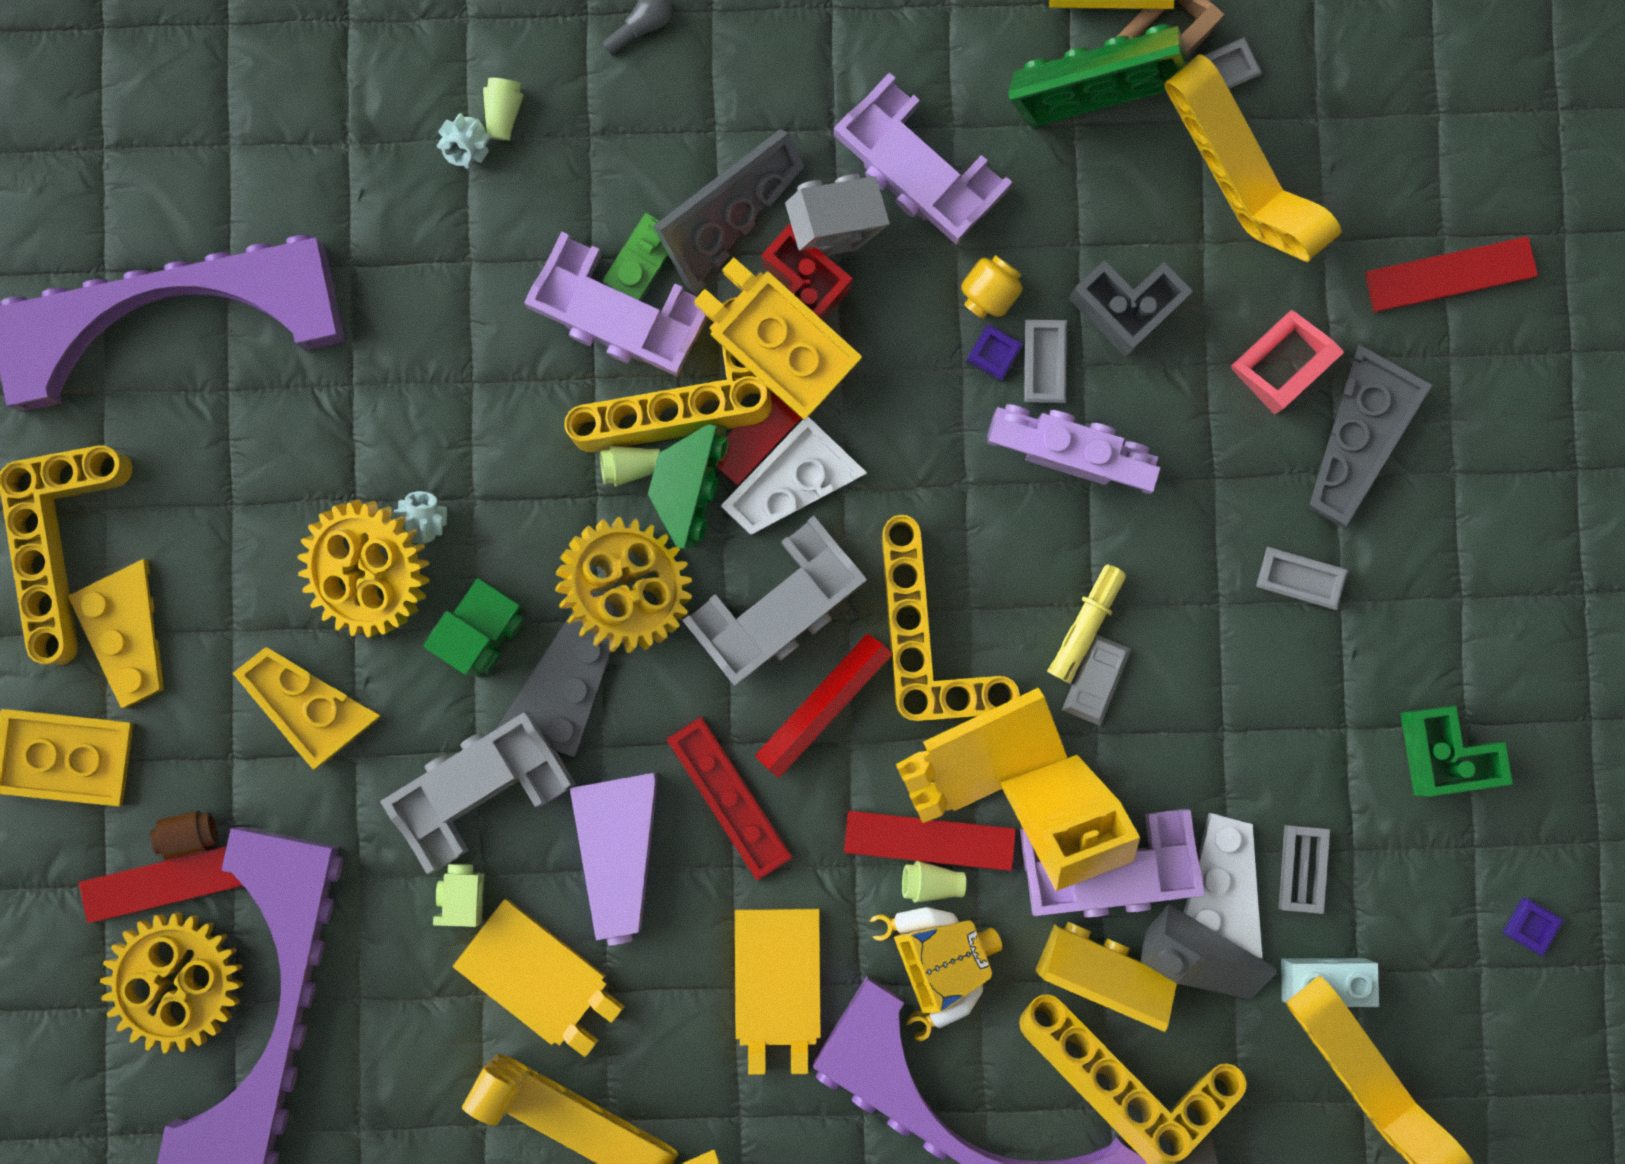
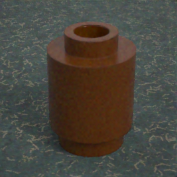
(184, 835)

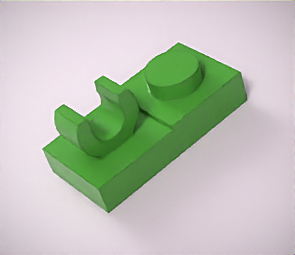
(638, 261)

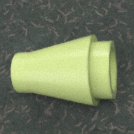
(501, 106)
(627, 464)
(929, 882)

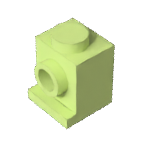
(460, 897)

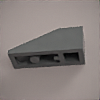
(1201, 957)

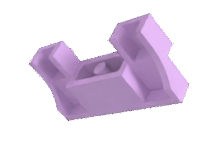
(912, 169)
(611, 317)
(1074, 448)
(1159, 873)

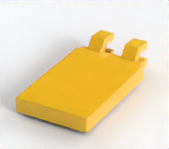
(779, 339)
(981, 754)
(64, 757)
(537, 977)
(777, 983)

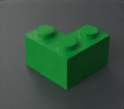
(476, 630)
(1442, 763)

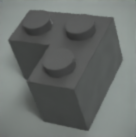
(1125, 313)

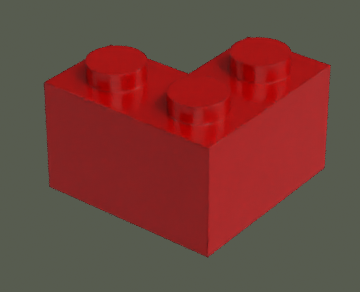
(807, 273)

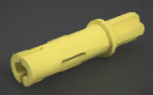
(1087, 623)

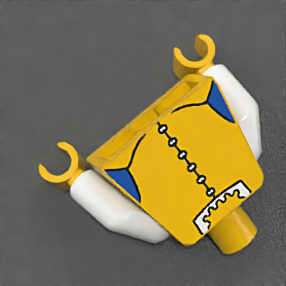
(943, 963)

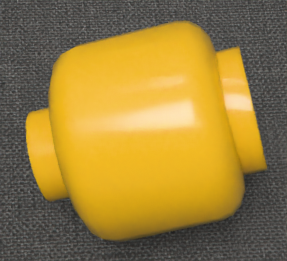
(991, 287)

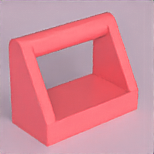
(1276, 400)

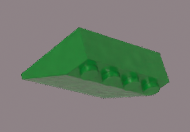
(1098, 77)

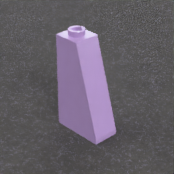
(615, 844)

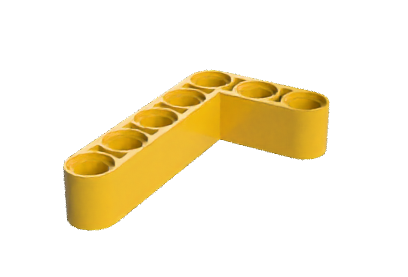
(1241, 167)
(685, 399)
(46, 539)
(919, 638)
(1371, 1079)
(1127, 1088)
(561, 1115)

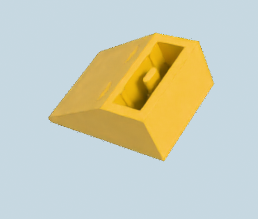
(1072, 821)

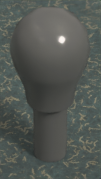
(645, 18)

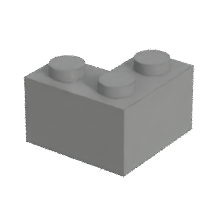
(837, 214)

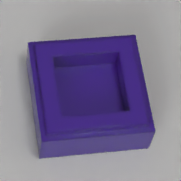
(994, 352)
(1533, 926)

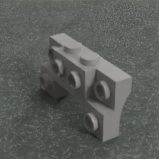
(784, 613)
(477, 773)

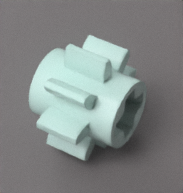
(463, 141)
(423, 515)

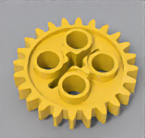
(609, 549)
(363, 568)
(142, 960)

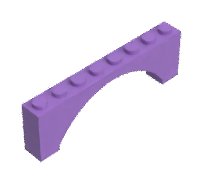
(50, 333)
(292, 888)
(869, 1061)

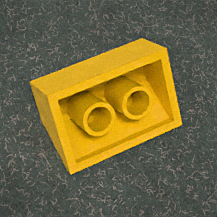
(1106, 975)

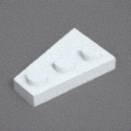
(791, 477)
(1228, 883)

